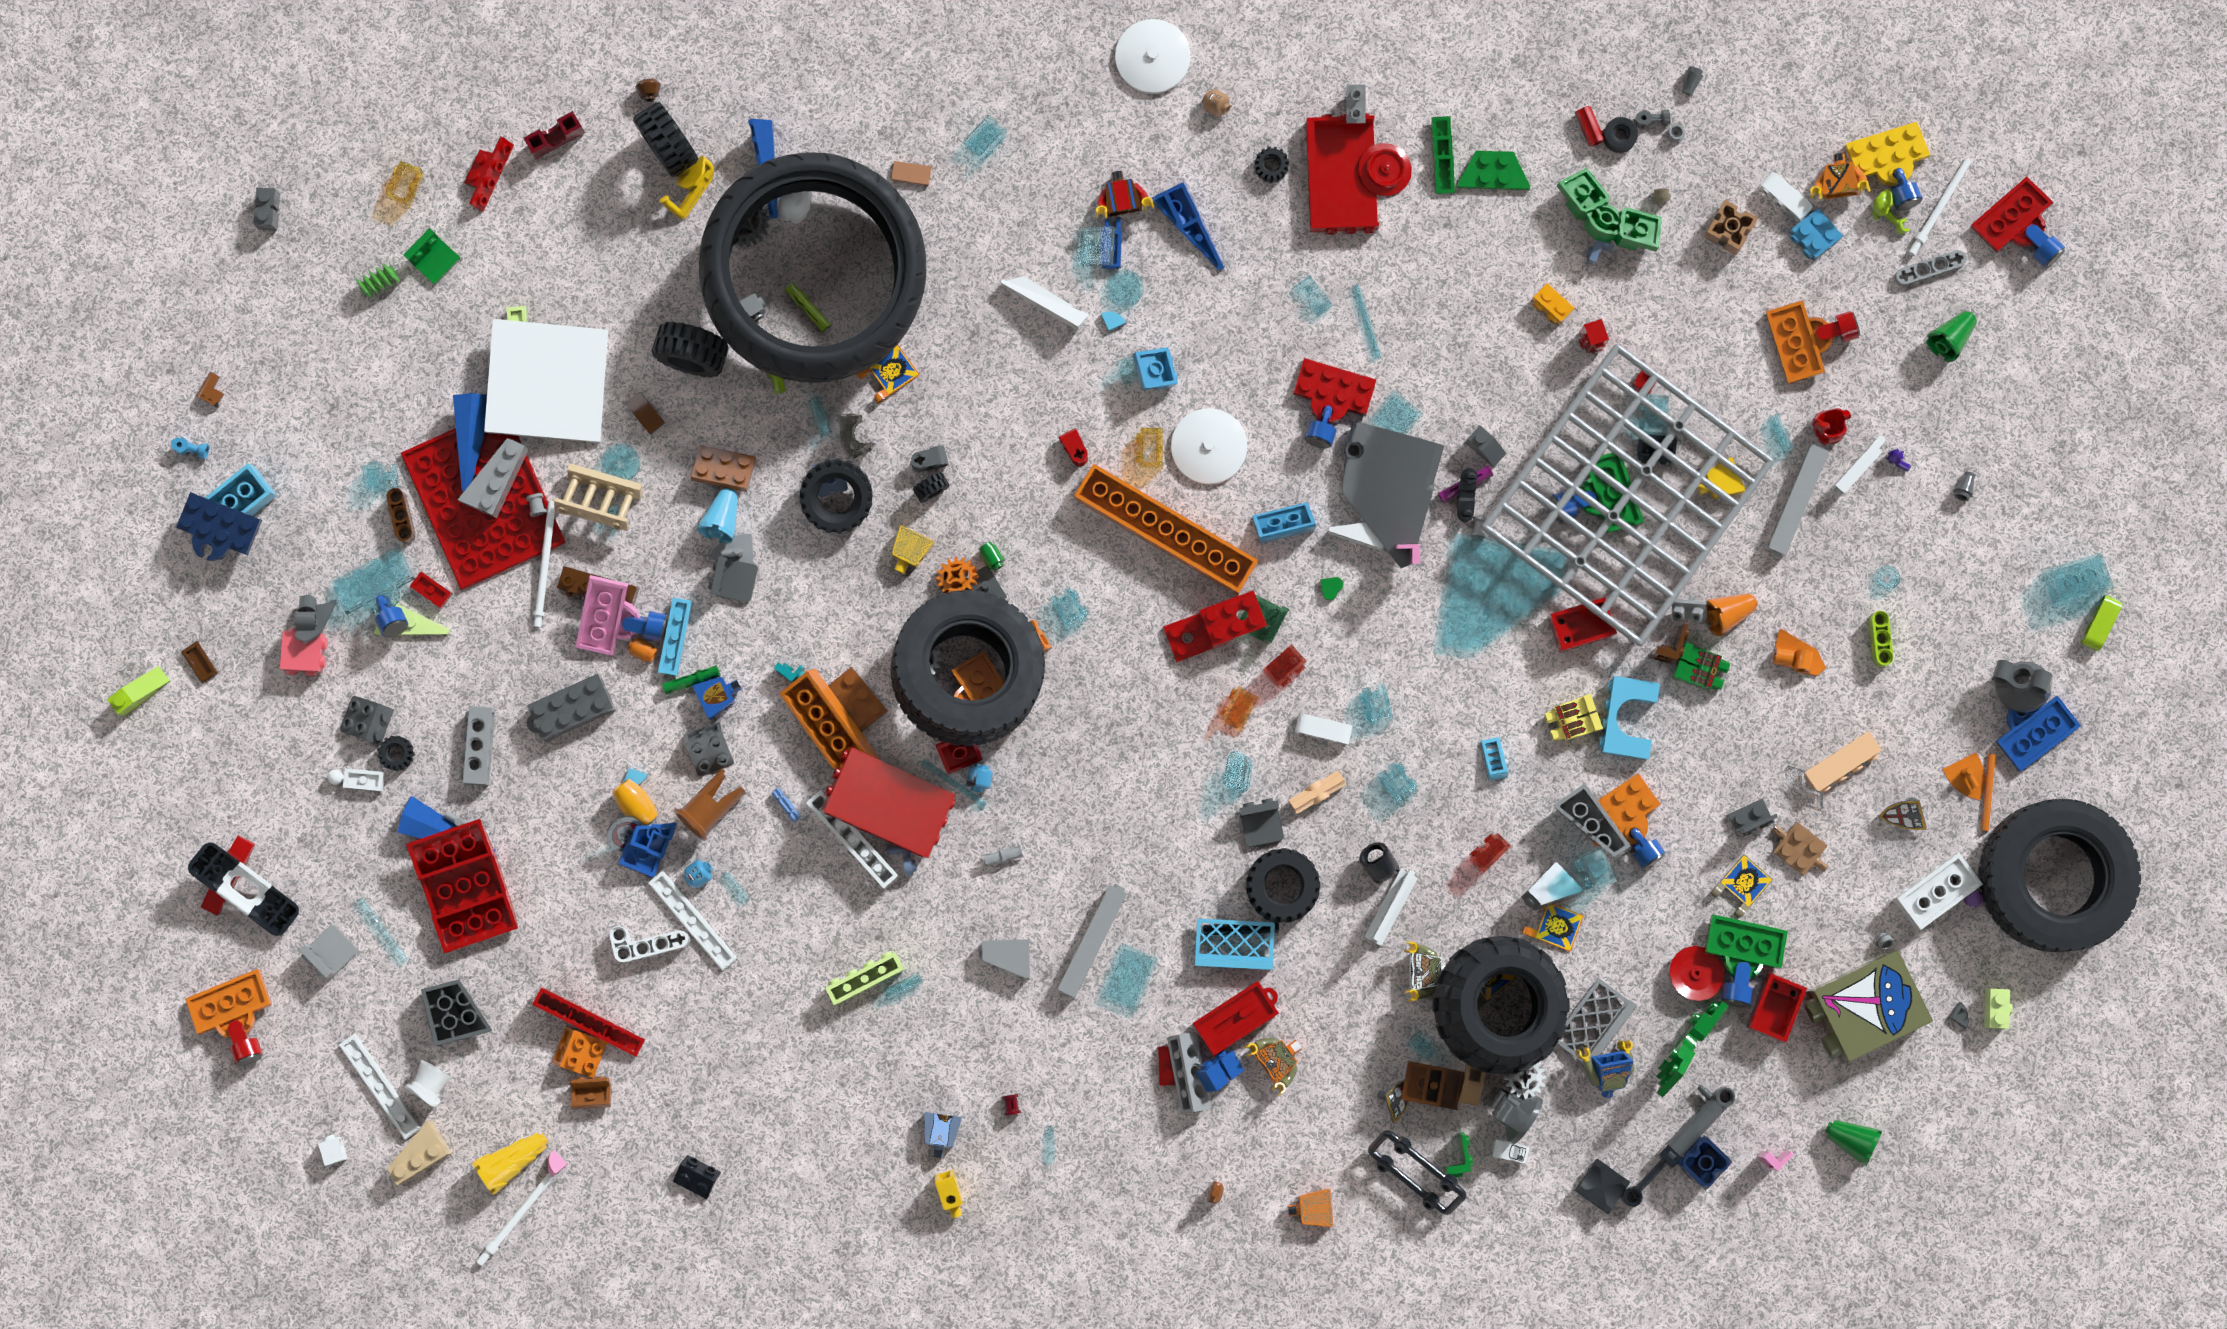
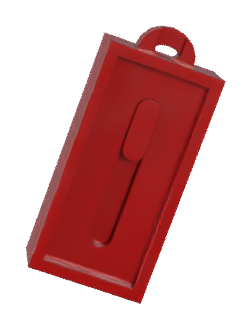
(1237, 1017)

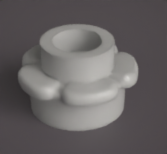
(1675, 128)
(1884, 941)

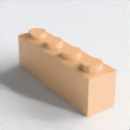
(1842, 761)

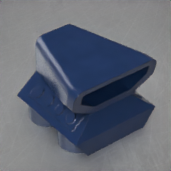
(1704, 1162)

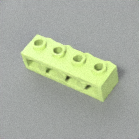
(864, 979)

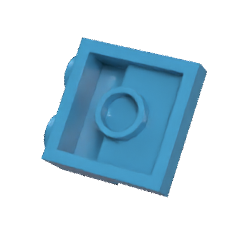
(1815, 234)
(1155, 369)

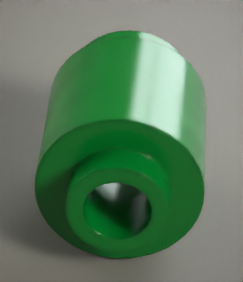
(991, 556)

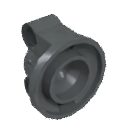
(2025, 696)
(1515, 1113)

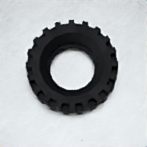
(836, 521)

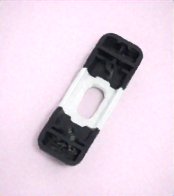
(268, 909)

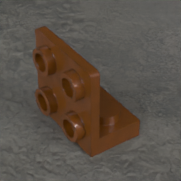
(1668, 654)

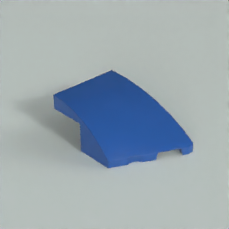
(646, 848)

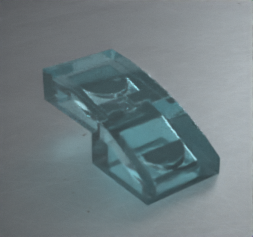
(1313, 295)

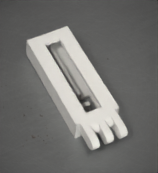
(1858, 467)

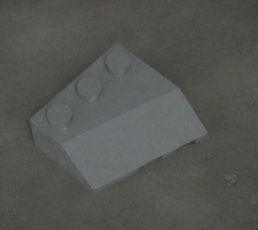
(452, 1013)

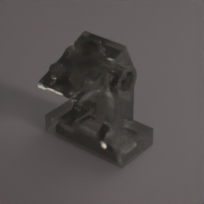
(847, 426)

